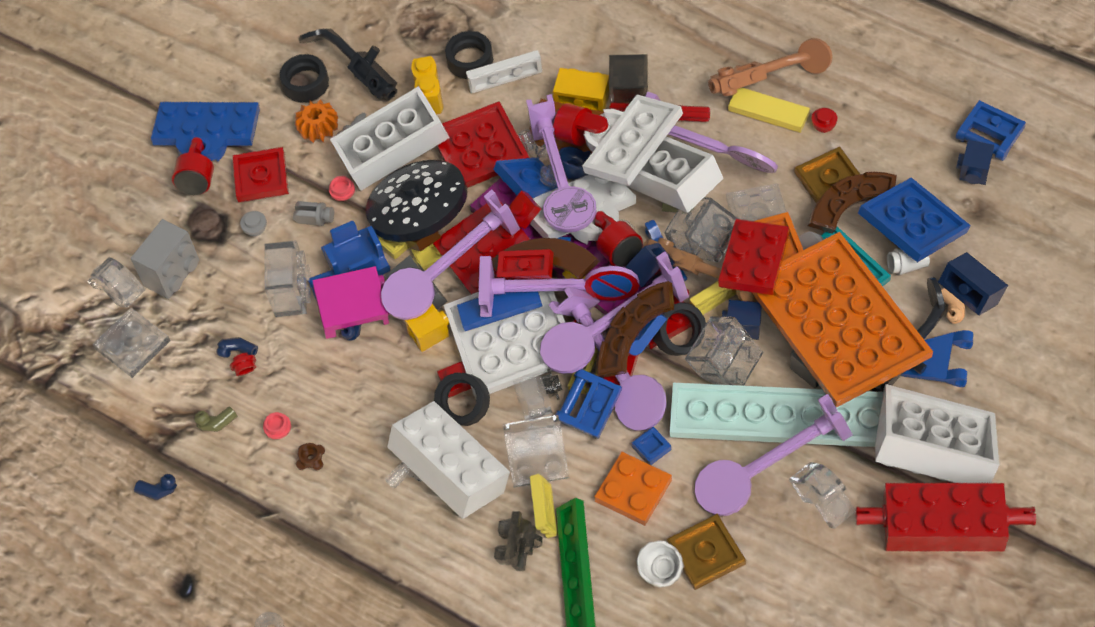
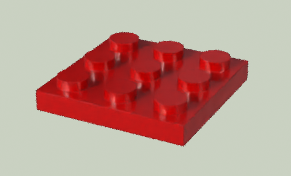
(480, 141)
(468, 265)

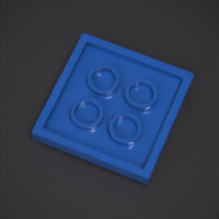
(914, 219)

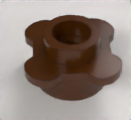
(307, 450)

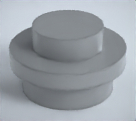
(253, 223)

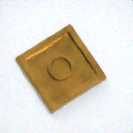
(824, 171)
(707, 551)

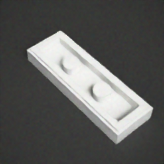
(504, 71)

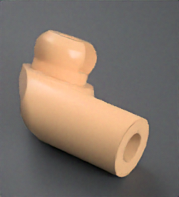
(956, 309)

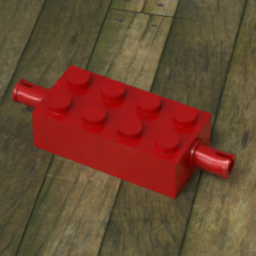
(945, 517)

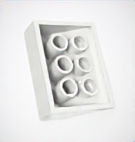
(936, 437)

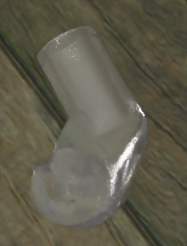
(531, 147)
(399, 474)

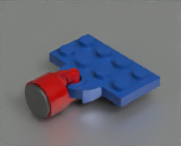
(201, 136)

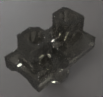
(520, 543)

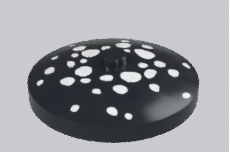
(416, 200)

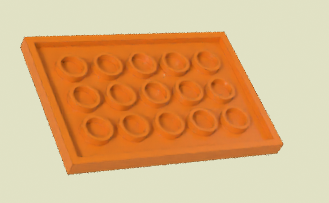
(842, 320)

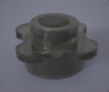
(552, 384)

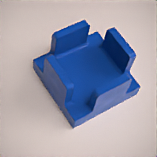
(354, 250)

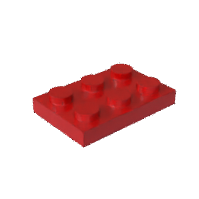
(754, 257)

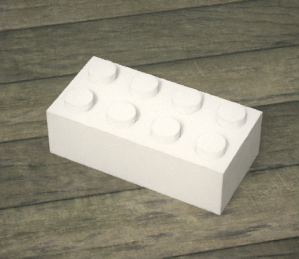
(389, 138)
(678, 175)
(448, 459)

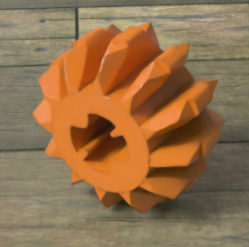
(316, 121)

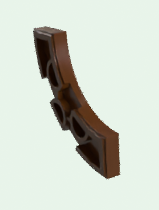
(845, 194)
(566, 255)
(628, 324)

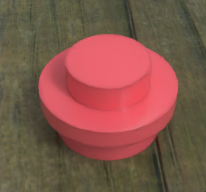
(341, 188)
(276, 425)

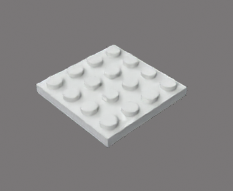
(507, 347)

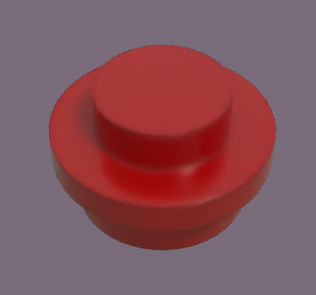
(824, 119)
(243, 364)

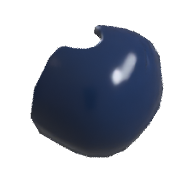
(573, 161)

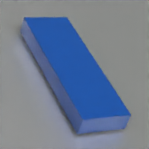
(504, 306)

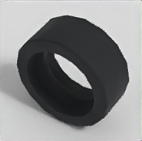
(464, 40)
(301, 63)
(697, 322)
(482, 397)

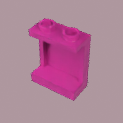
(350, 300)

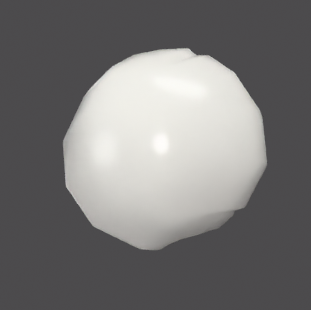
(660, 563)

